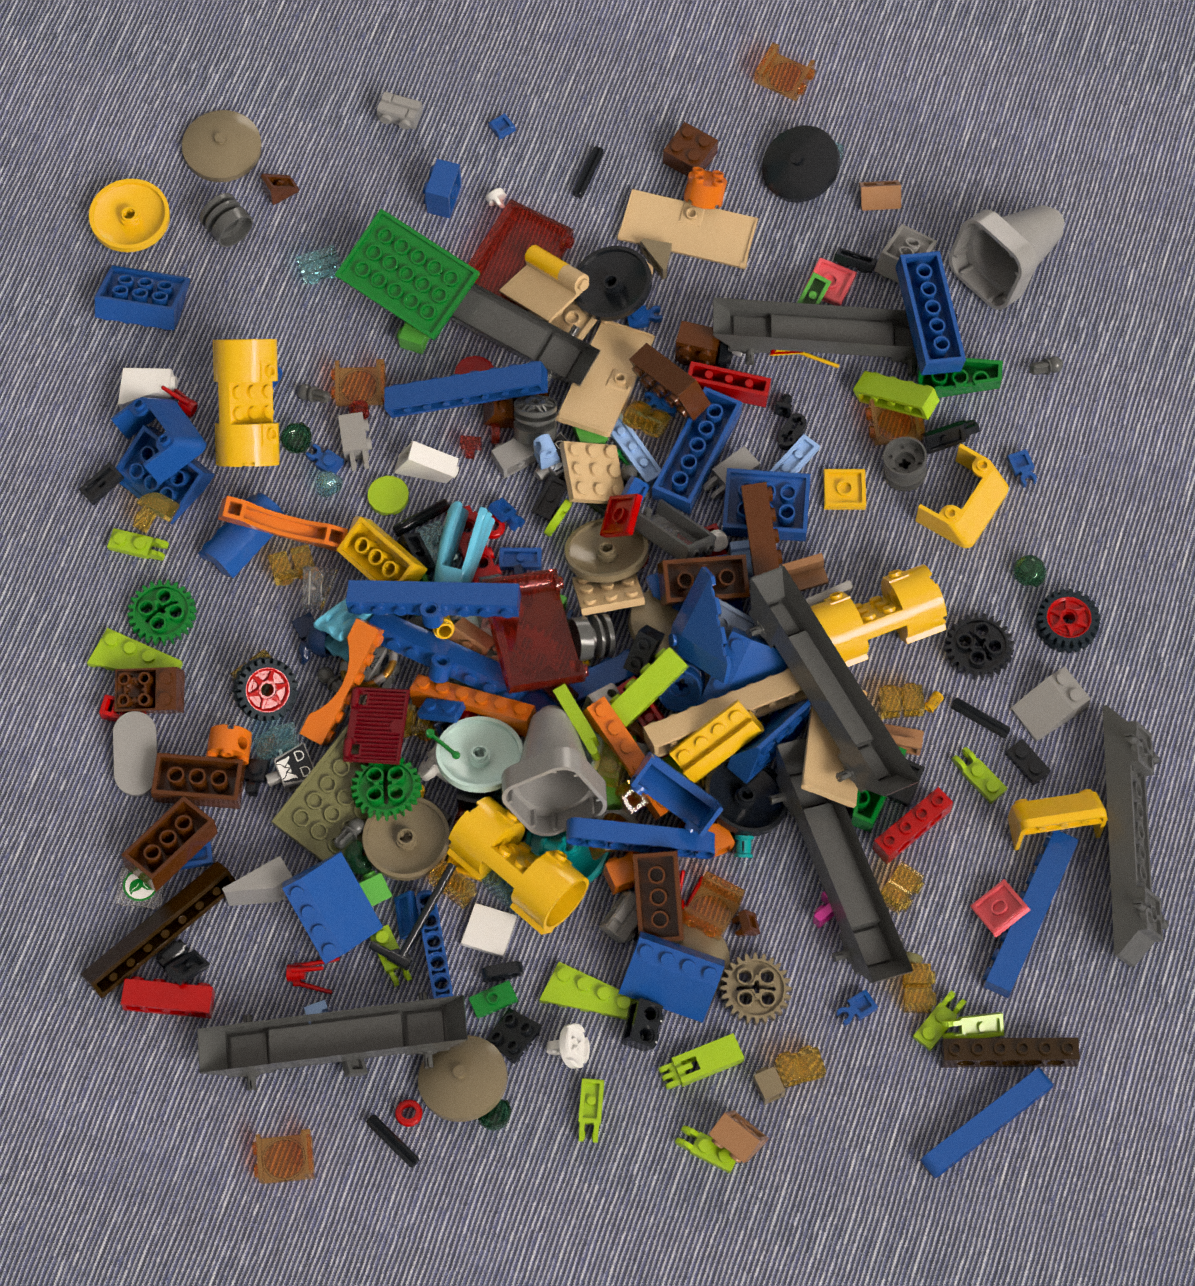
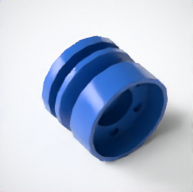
(682, 696)

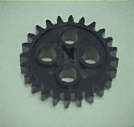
(994, 637)

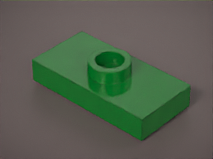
(493, 999)

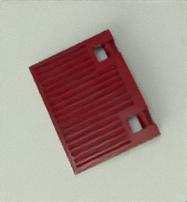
(377, 725)

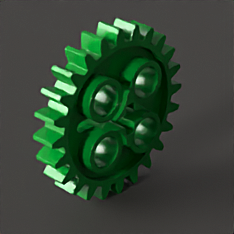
(172, 626)
(406, 786)

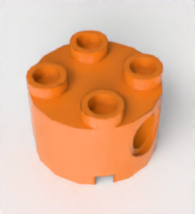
(705, 188)
(229, 743)

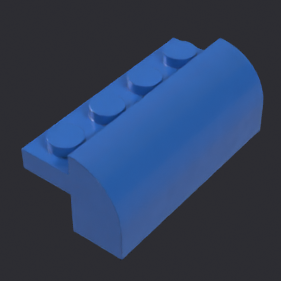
(235, 544)

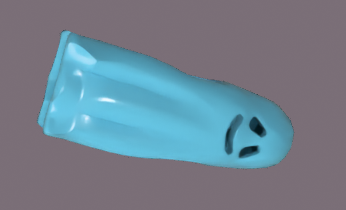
(450, 541)
(338, 624)

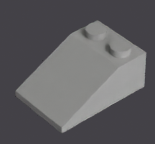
(903, 242)
(1051, 704)
(260, 885)

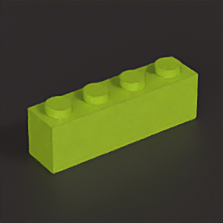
(896, 394)
(648, 686)

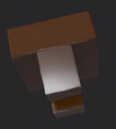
(748, 923)

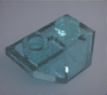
(276, 741)
(499, 889)

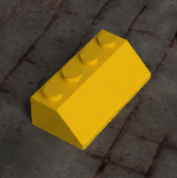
(379, 554)

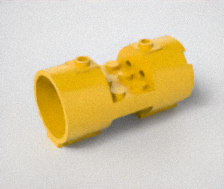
(246, 402)
(908, 604)
(543, 885)

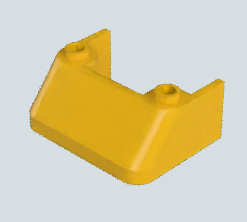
(967, 524)
(1056, 814)

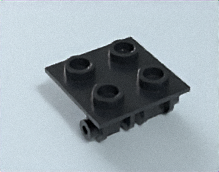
(514, 1034)

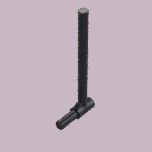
(400, 956)

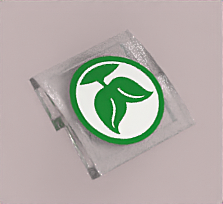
(136, 893)

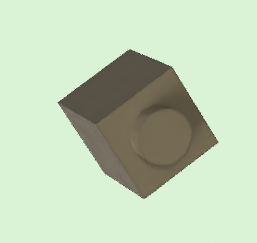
(768, 1084)

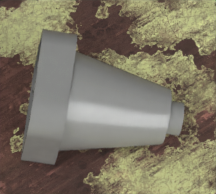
(1001, 253)
(552, 777)

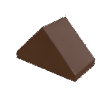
(278, 187)

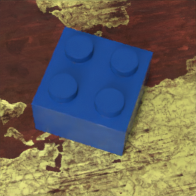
(442, 188)

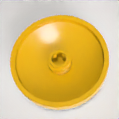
(129, 215)

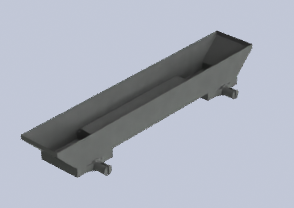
(816, 328)
(526, 335)
(865, 744)
(844, 871)
(1135, 907)
(332, 1037)

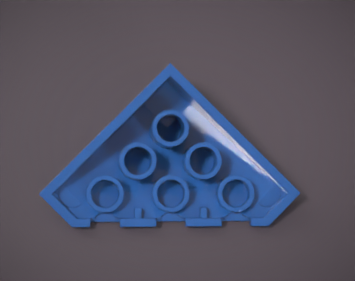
(697, 629)

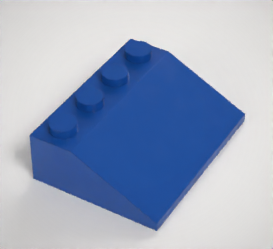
(141, 297)
(181, 487)
(789, 500)
(750, 663)
(780, 729)
(332, 907)
(672, 976)

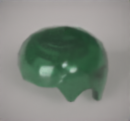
(296, 438)
(1030, 571)
(357, 861)
(497, 1117)

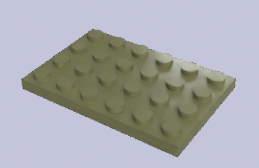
(324, 803)

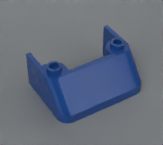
(176, 446)
(676, 794)

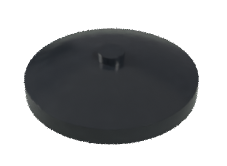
(801, 164)
(617, 283)
(745, 805)

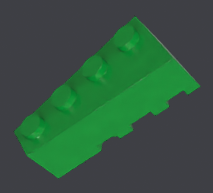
(975, 376)
(868, 807)

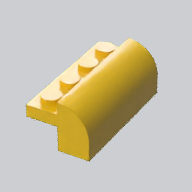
(716, 741)

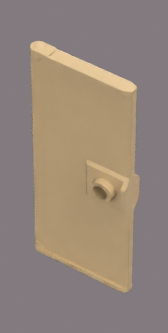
(693, 231)
(609, 382)
(822, 764)

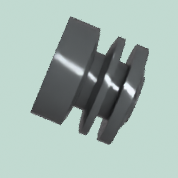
(226, 220)
(534, 417)
(908, 454)
(592, 636)

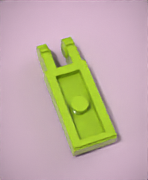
(136, 544)
(980, 776)
(386, 938)
(976, 1026)
(932, 1029)
(590, 1107)
(706, 1149)

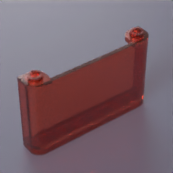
(505, 245)
(538, 644)

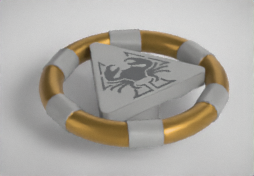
(375, 668)

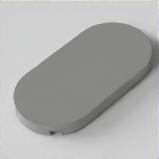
(134, 753)

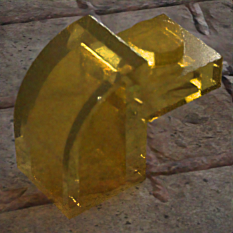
(154, 505)
(630, 799)

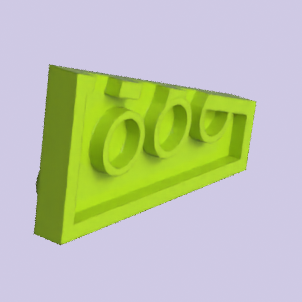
(123, 652)
(580, 991)

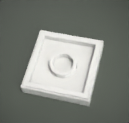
(489, 930)

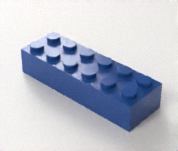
(930, 313)
(697, 452)

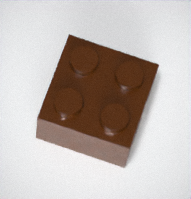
(690, 149)
(696, 344)

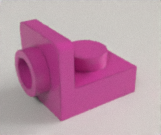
(823, 913)

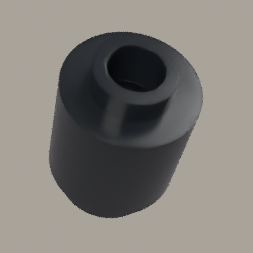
(171, 952)

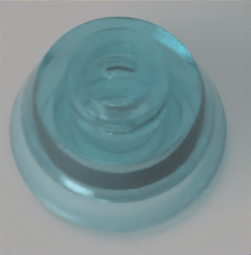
(328, 484)

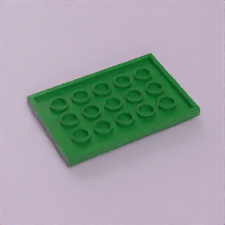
(407, 274)

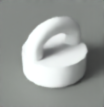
(496, 197)
(721, 540)

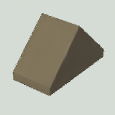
(657, 254)

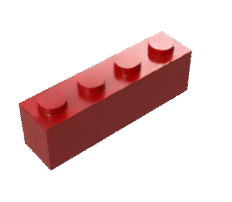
(735, 384)
(168, 998)

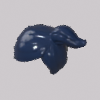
(314, 643)

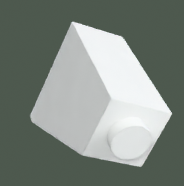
(145, 383)
(426, 463)

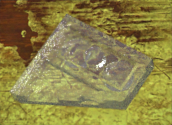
(316, 586)

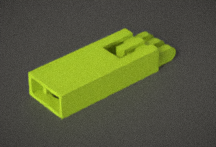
(578, 720)
(710, 1057)

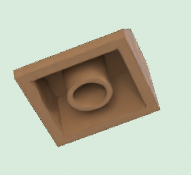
(737, 1136)

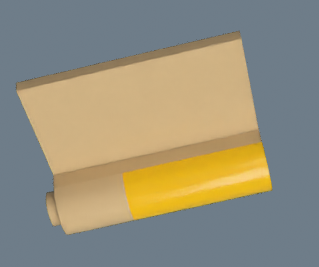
(545, 284)

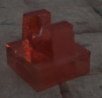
(470, 444)

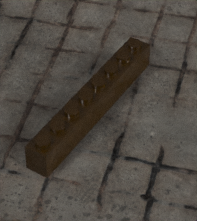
(158, 930)

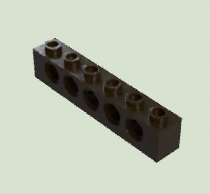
(1009, 1052)

